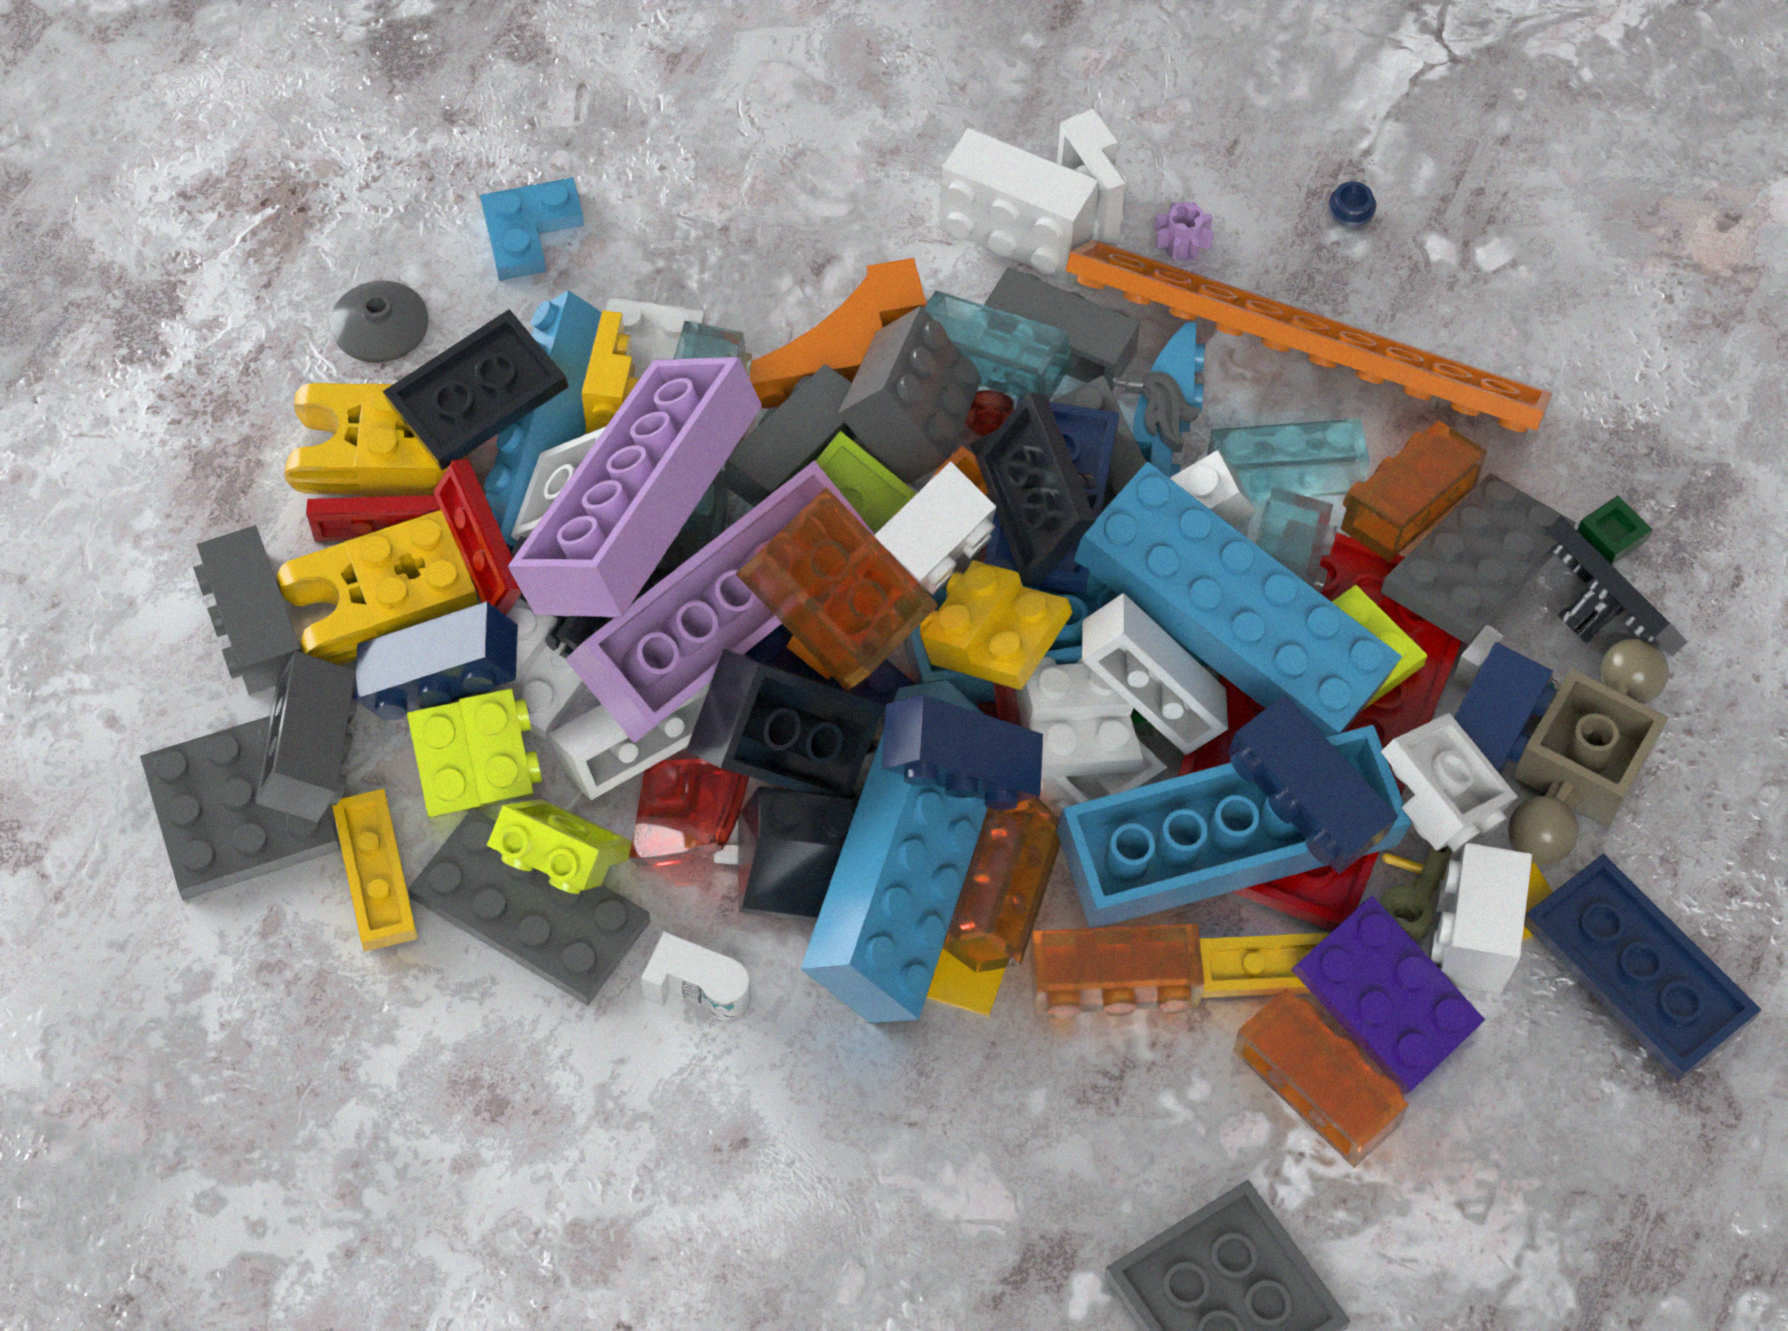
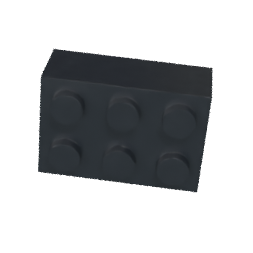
(784, 727)

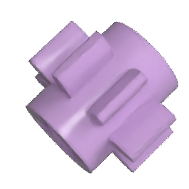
(1184, 231)

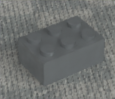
(911, 396)

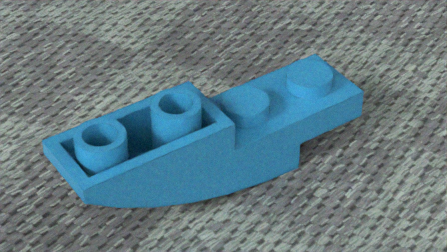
(1180, 360)

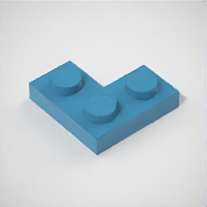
(522, 213)

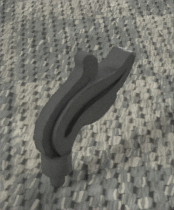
(1165, 405)

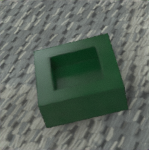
(1614, 530)

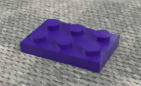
(1388, 995)

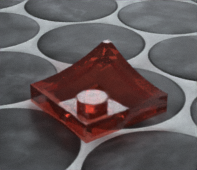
(685, 811)

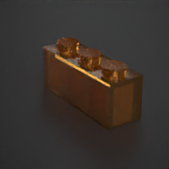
(1412, 490)
(1004, 887)
(1116, 970)
(1321, 1076)

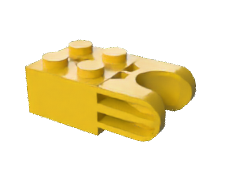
(369, 448)
(378, 585)

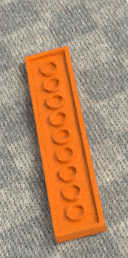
(1324, 339)

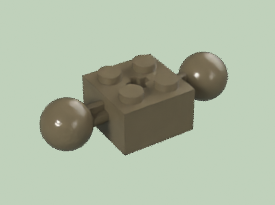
(1589, 749)

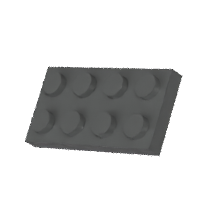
(1475, 559)
(551, 932)

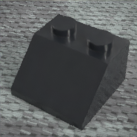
(789, 851)

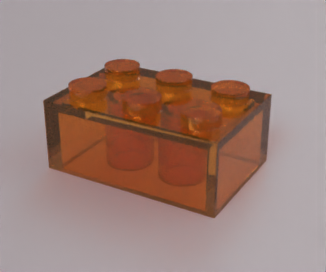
(837, 589)

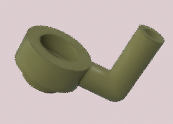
(1414, 902)

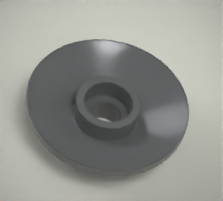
(383, 334)

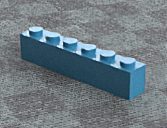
(567, 334)

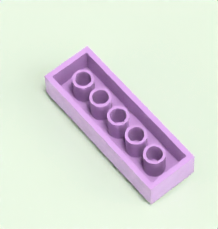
(635, 488)
(677, 630)

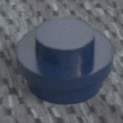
(1352, 204)

